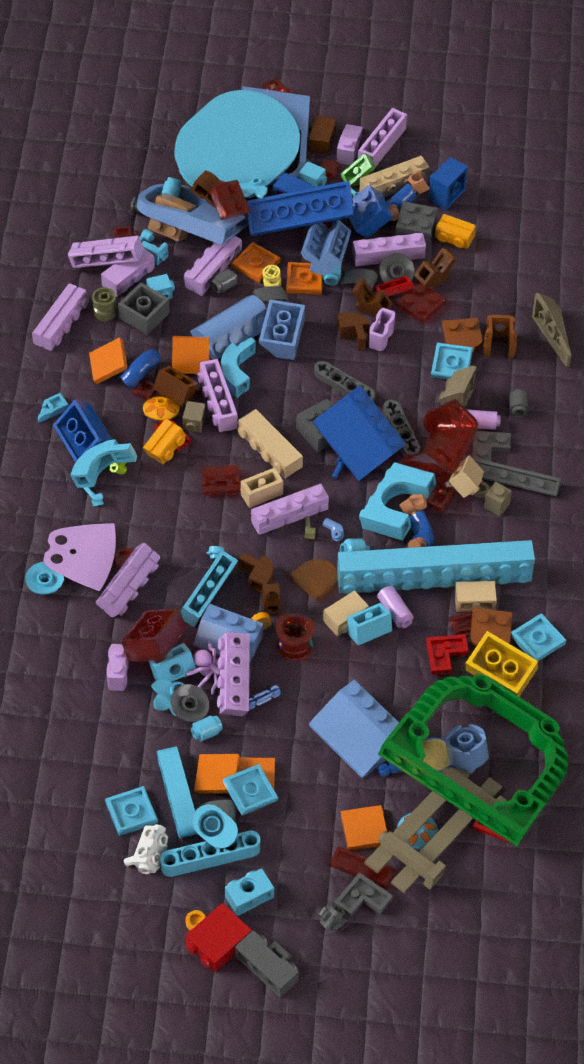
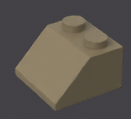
(459, 386)

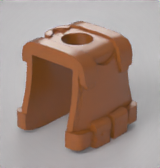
(508, 331)

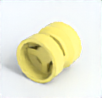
(271, 276)

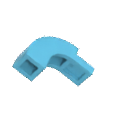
(232, 357)
(97, 459)

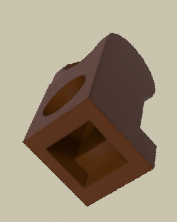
(271, 597)

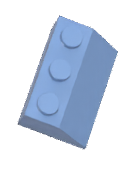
(282, 328)
(219, 621)

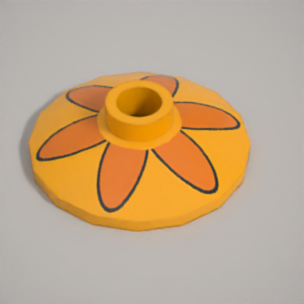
(160, 408)

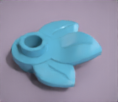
(255, 186)
(164, 690)

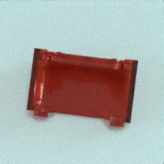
(450, 435)

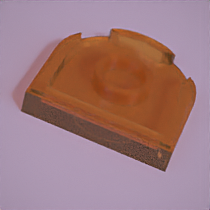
(316, 577)

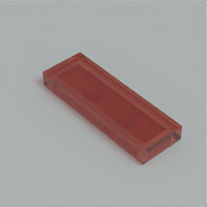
(354, 863)

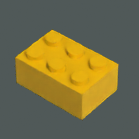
(502, 663)

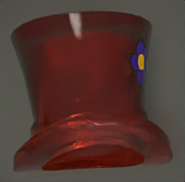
(294, 636)

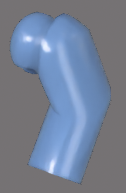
(336, 529)

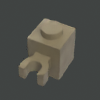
(496, 498)

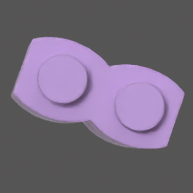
(381, 329)
(117, 668)

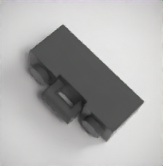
(265, 964)

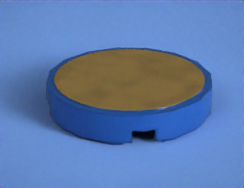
(436, 753)

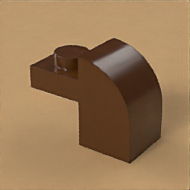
(435, 272)
(369, 301)
(353, 325)
(260, 571)

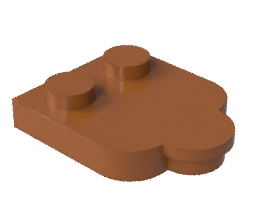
(463, 332)
(489, 620)

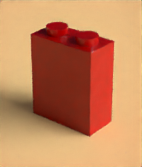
(216, 937)

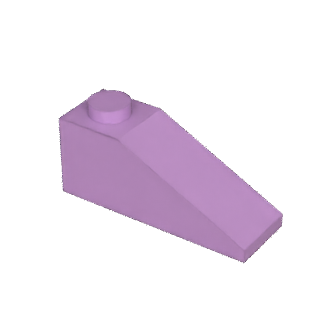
(349, 144)

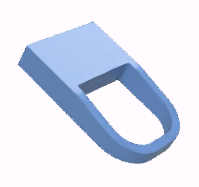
(299, 108)
(201, 222)

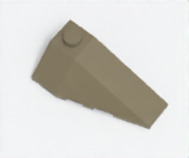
(550, 321)

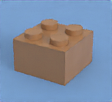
(165, 229)

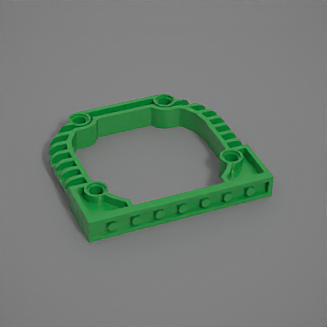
(506, 818)

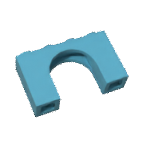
(397, 481)

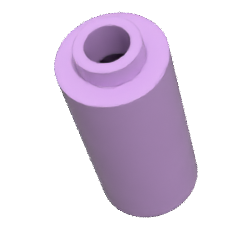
(486, 419)
(395, 605)

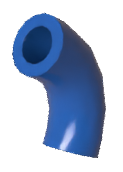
(141, 367)

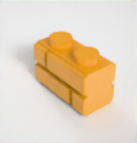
(455, 231)
(164, 441)

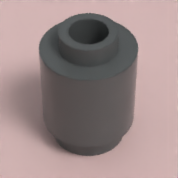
(224, 281)
(518, 403)

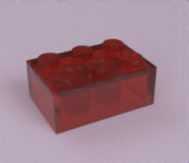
(153, 635)

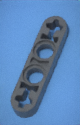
(342, 385)
(401, 429)

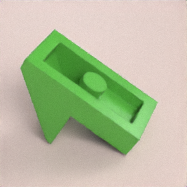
(358, 169)

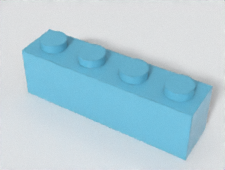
(208, 588)

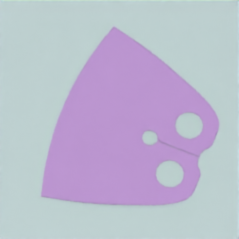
(93, 554)

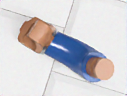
(418, 183)
(419, 522)

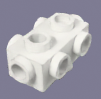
(149, 850)

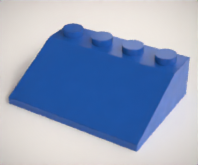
(359, 433)

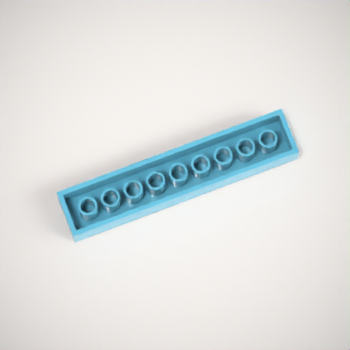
(435, 566)

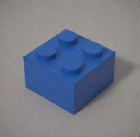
(447, 183)
(370, 211)

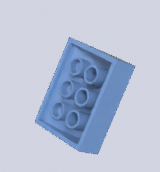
(355, 727)

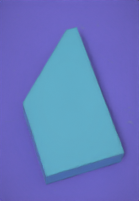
(52, 407)

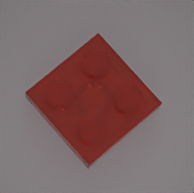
(229, 199)
(421, 302)

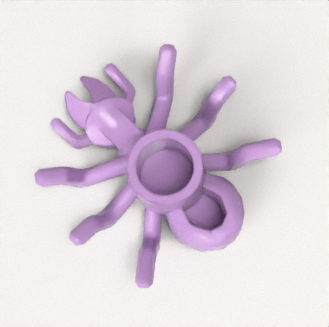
(207, 666)

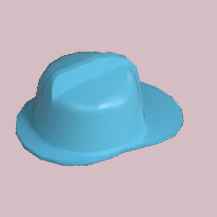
(214, 826)

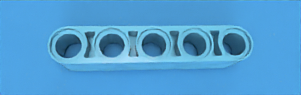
(177, 790)
(203, 861)

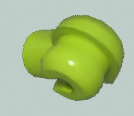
(118, 468)

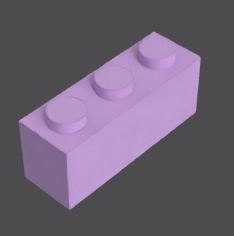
(124, 275)

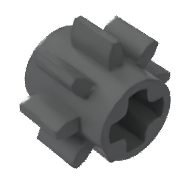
(332, 917)

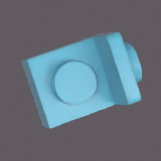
(160, 254)

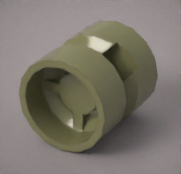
(104, 304)

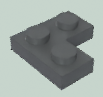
(487, 442)
(364, 891)

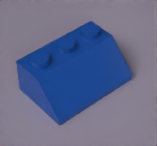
(80, 428)

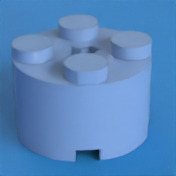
(467, 747)

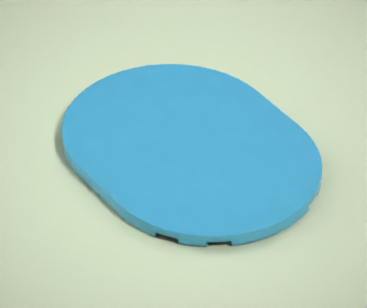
(238, 139)

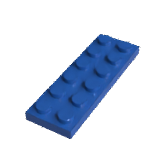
(300, 208)

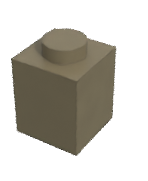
(194, 416)

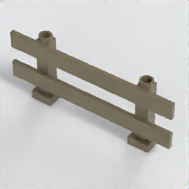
(421, 862)

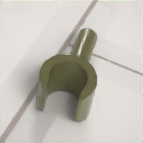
(309, 532)

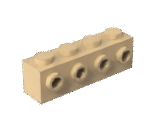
(394, 178)
(270, 443)

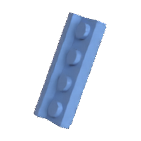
(325, 246)
(233, 325)

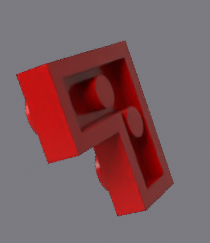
(442, 648)

